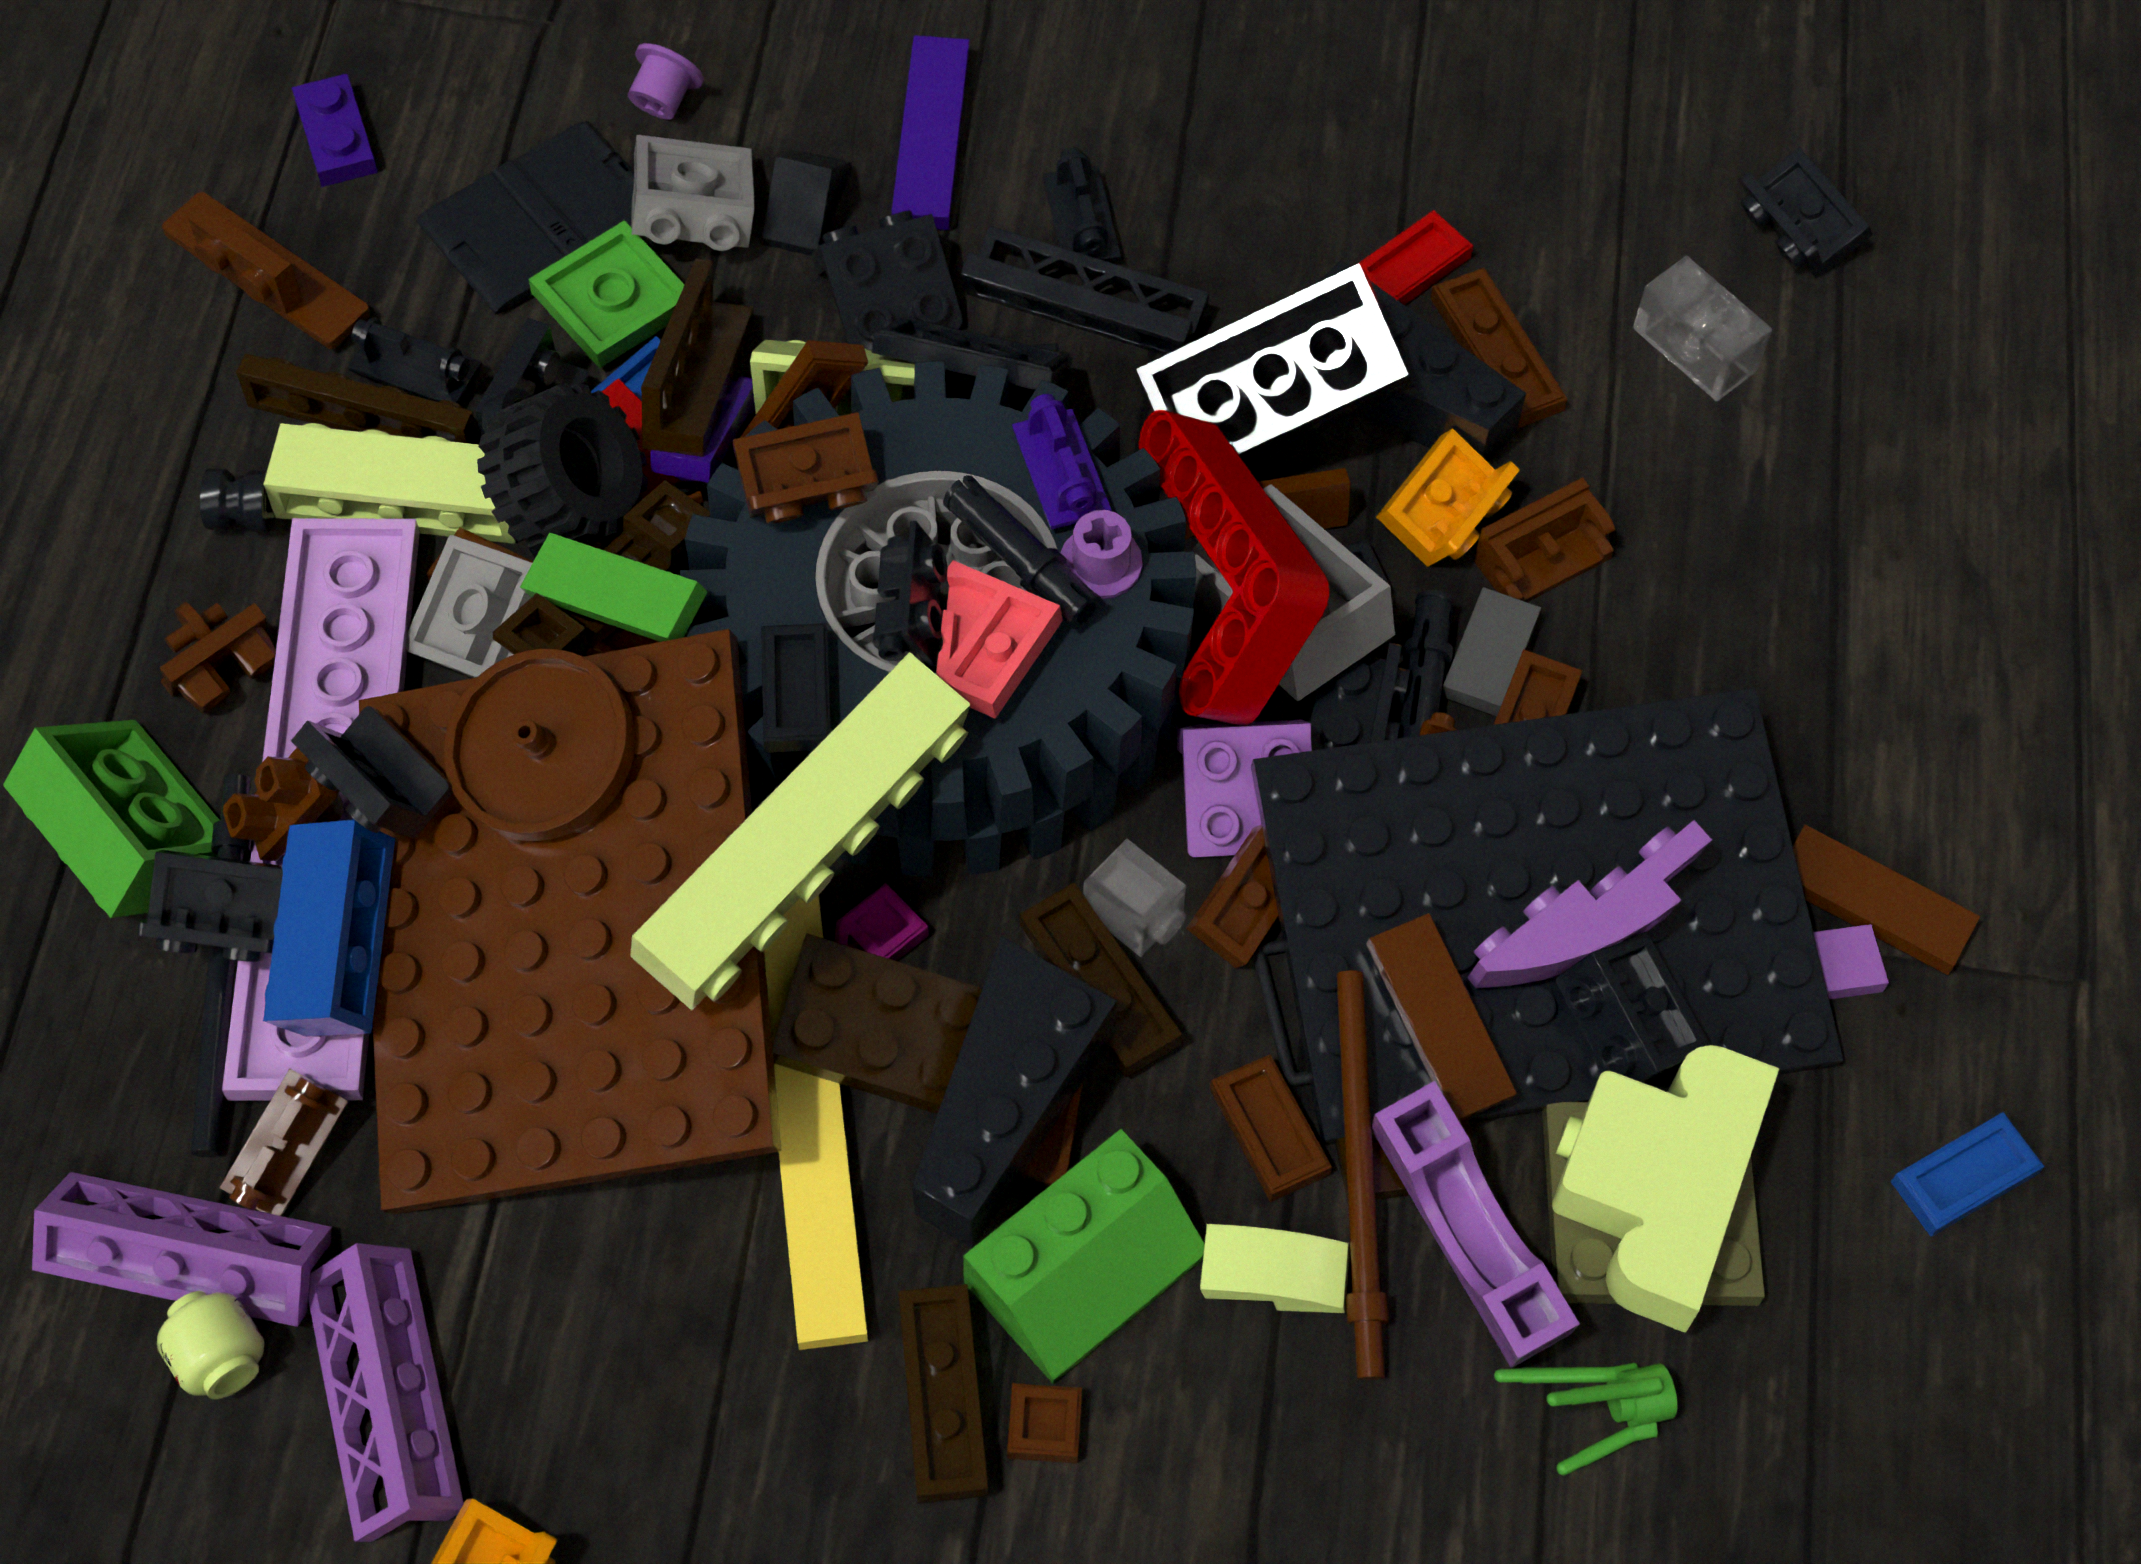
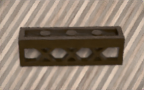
(693, 367)

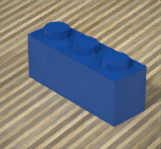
(329, 929)

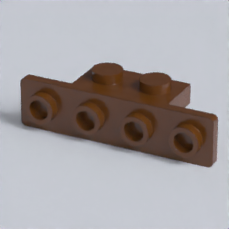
(265, 270)

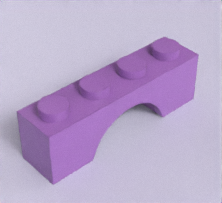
(1482, 1247)

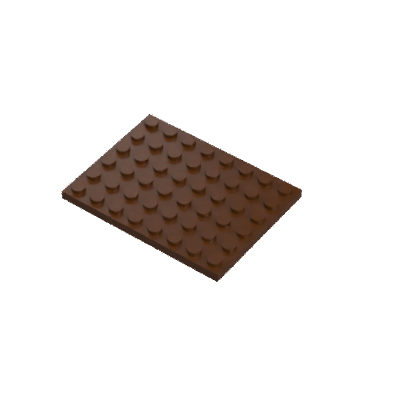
(507, 995)

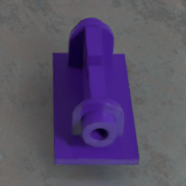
(1059, 462)

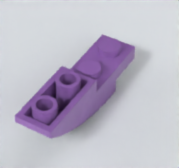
(1575, 923)

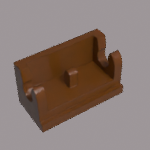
(1545, 543)

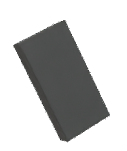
(1490, 651)

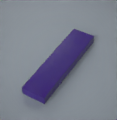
(931, 128)

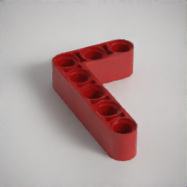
(1272, 575)

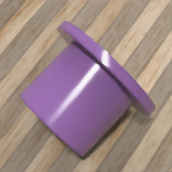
(662, 80)
(1104, 553)

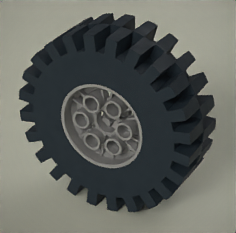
(1088, 700)

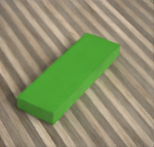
(614, 589)

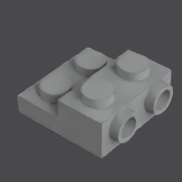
(692, 192)
(464, 604)

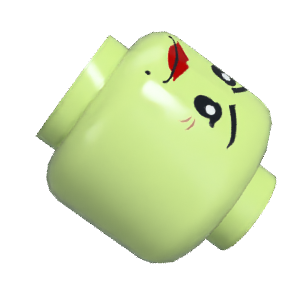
(210, 1344)

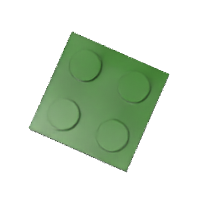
(609, 293)

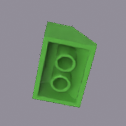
(109, 806)
(1084, 1256)

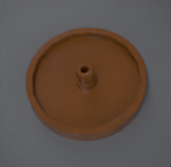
(539, 744)

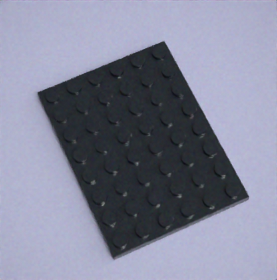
(1496, 818)

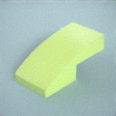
(1275, 1266)

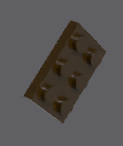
(873, 1023)

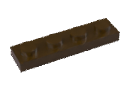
(349, 405)

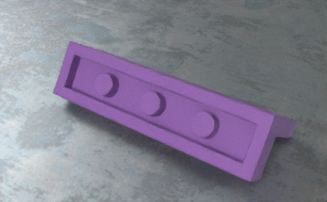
(176, 1253)
(393, 1381)

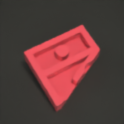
(991, 636)

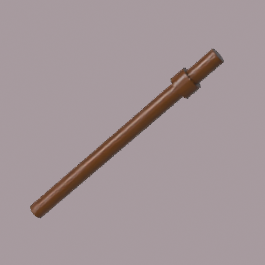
(1366, 1305)

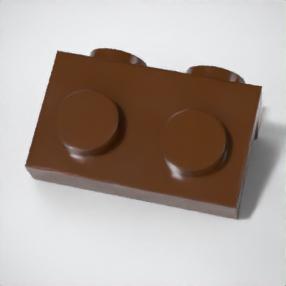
(805, 467)

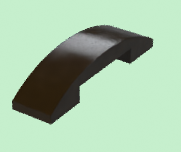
(651, 535)

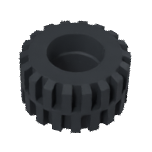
(562, 466)

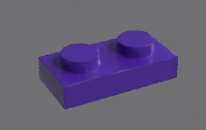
(334, 130)

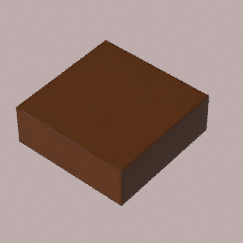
(1044, 1423)

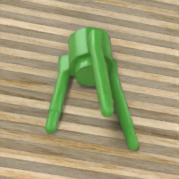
(1631, 1392)

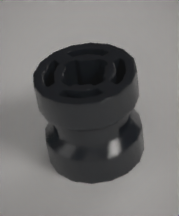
(235, 499)

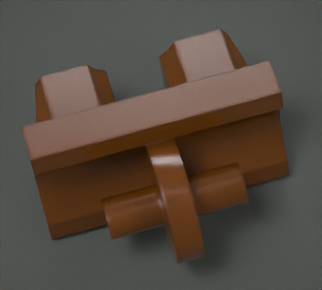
(194, 669)
(283, 798)

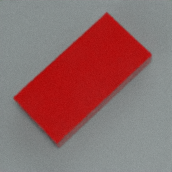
(1417, 258)

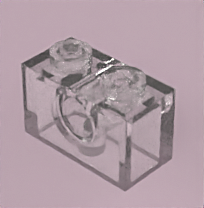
(1702, 328)

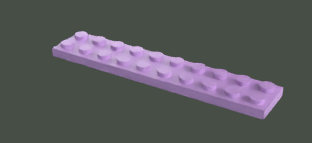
(336, 644)

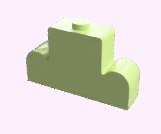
(1664, 1175)

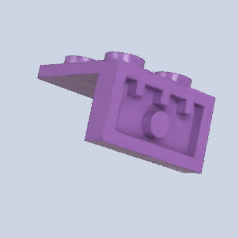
(1219, 778)

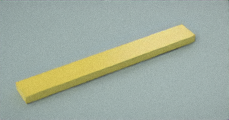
(814, 1172)

